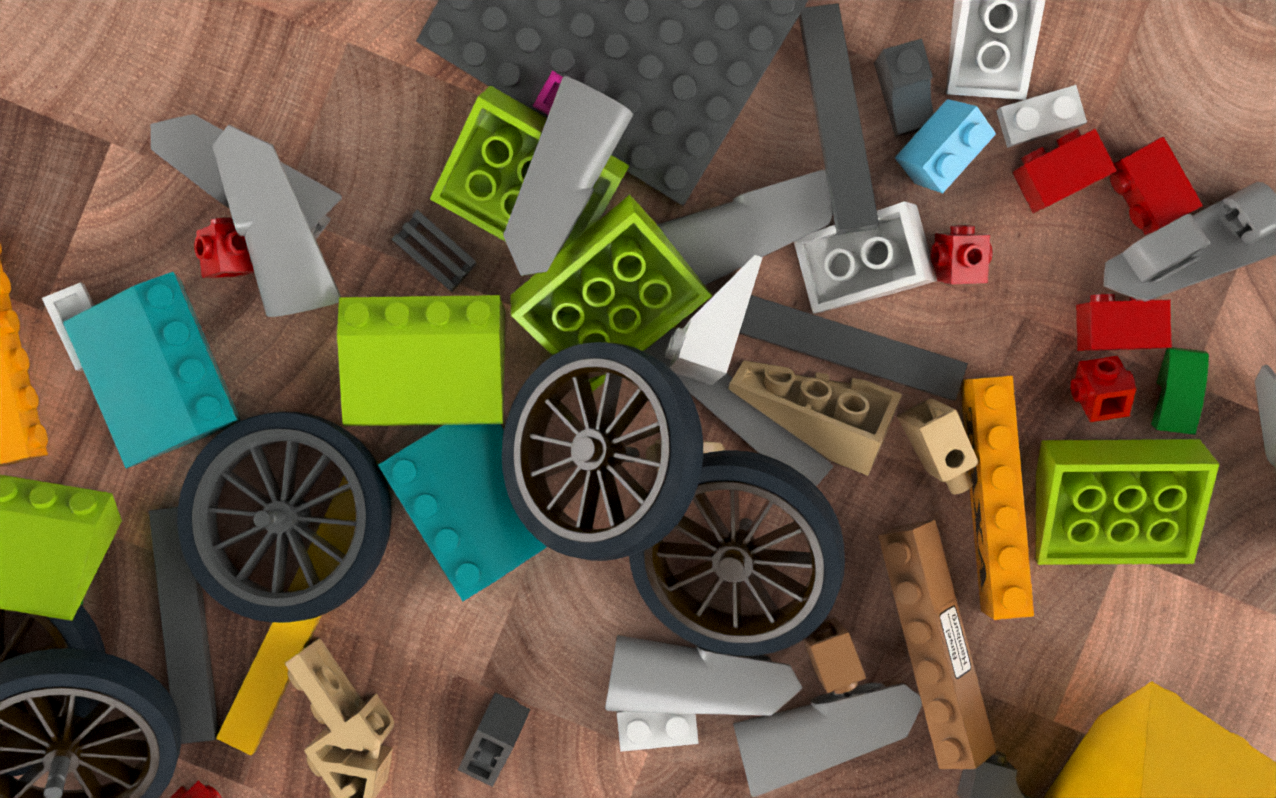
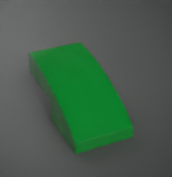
(1183, 390)

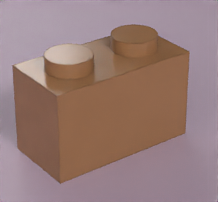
(834, 657)

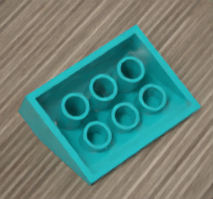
(151, 369)
(461, 504)

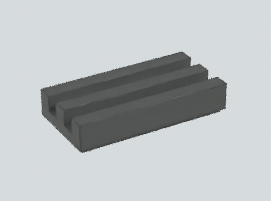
(409, 228)

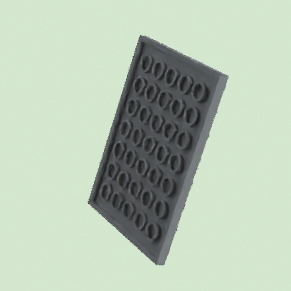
(670, 62)

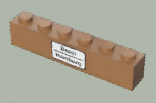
(937, 645)

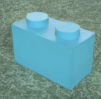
(945, 145)

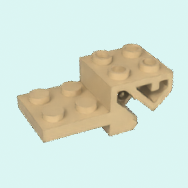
(350, 747)

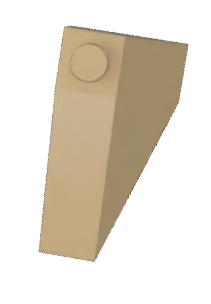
(830, 416)

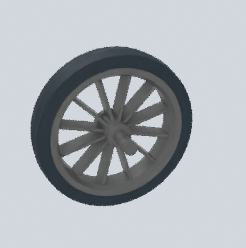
(283, 517)

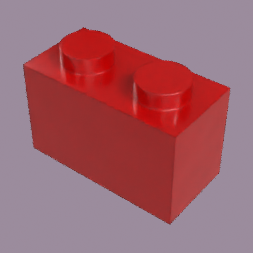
(1063, 171)
(1154, 186)
(1123, 324)

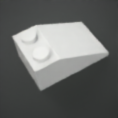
(993, 47)
(866, 263)
(709, 338)

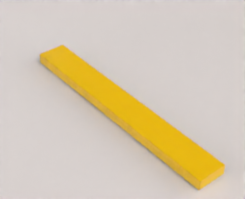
(268, 673)

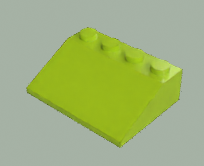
(493, 159)
(610, 287)
(421, 360)
(1122, 501)
(51, 544)

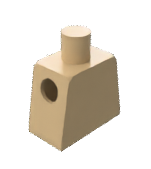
(940, 443)

